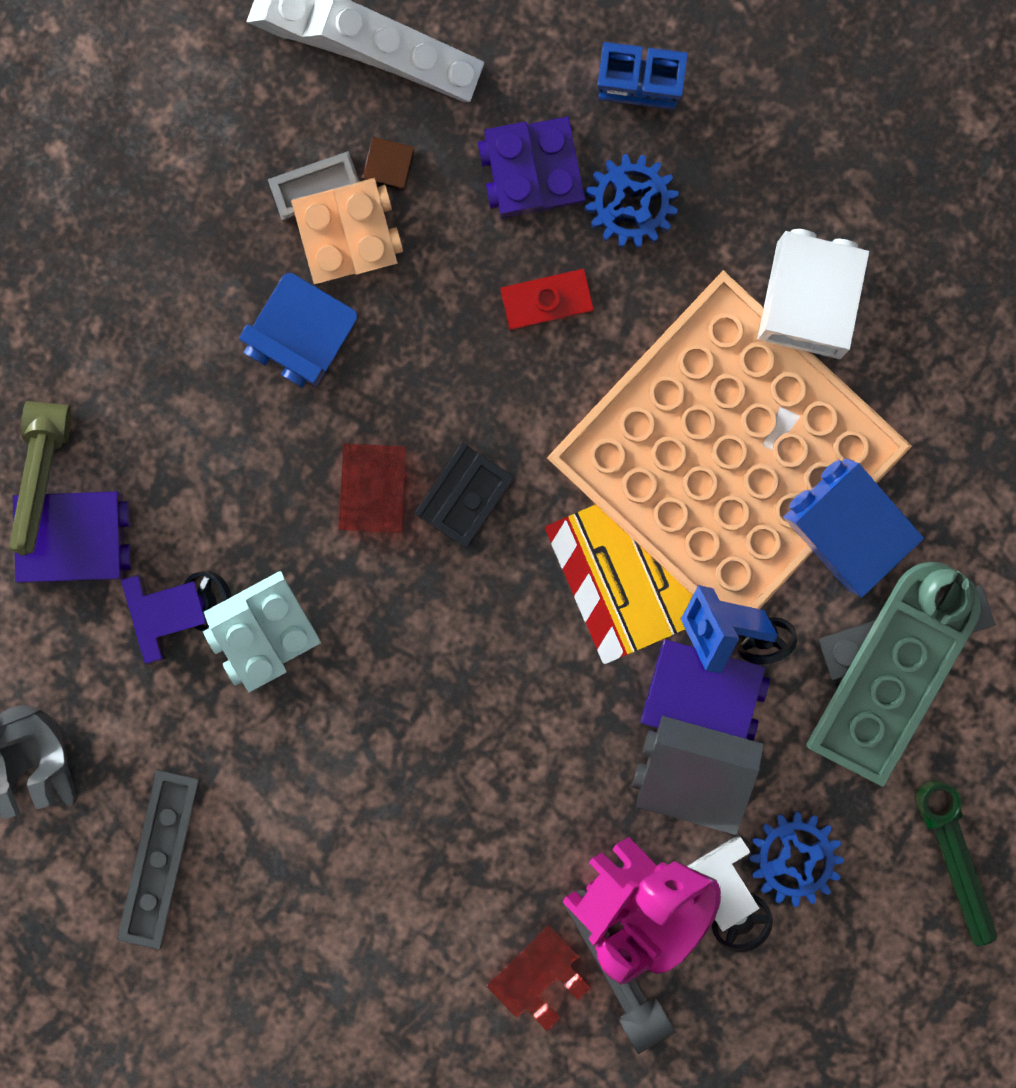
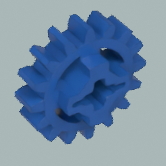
(640, 218)
(814, 852)

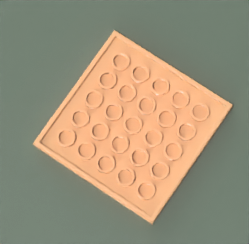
(683, 454)

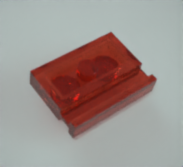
(372, 488)

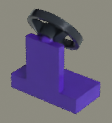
(169, 609)

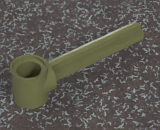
(44, 430)

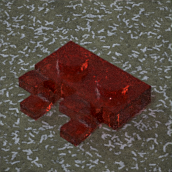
(533, 971)

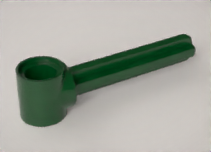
(957, 860)

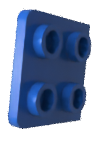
(299, 331)

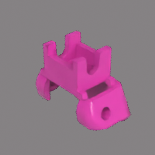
(660, 907)

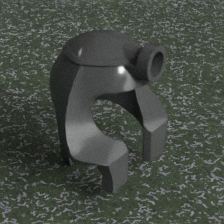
(28, 741)

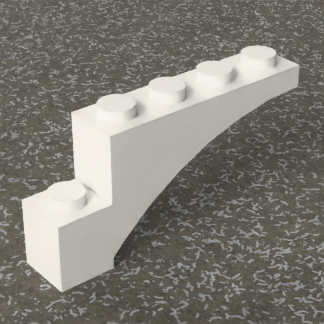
(371, 39)

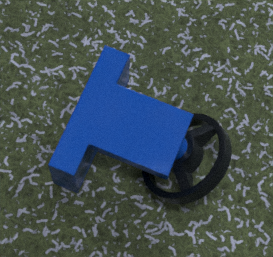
(720, 626)

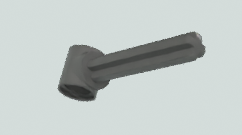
(643, 1018)

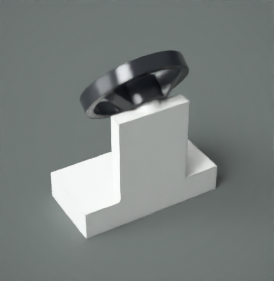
(736, 903)

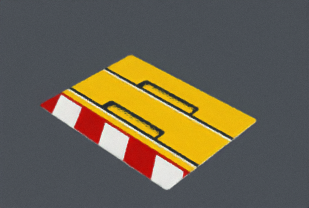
(616, 584)

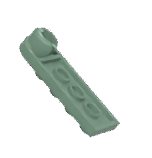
(898, 671)

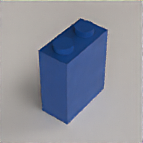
(852, 526)

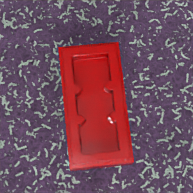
(546, 299)

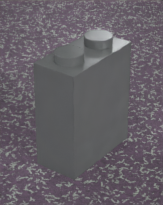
(697, 774)

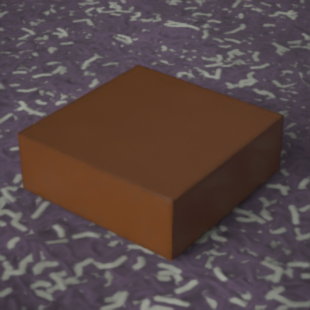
(388, 163)

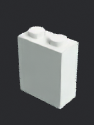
(813, 293)

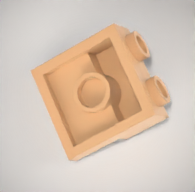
(346, 230)

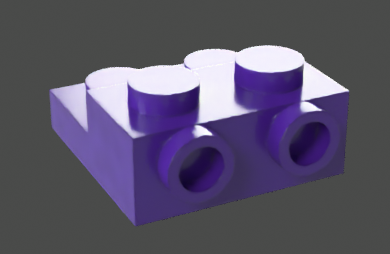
(531, 167)

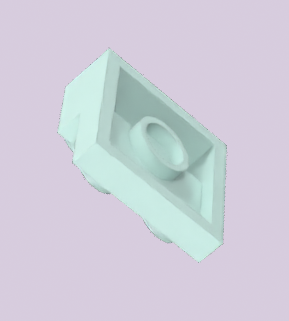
(260, 631)

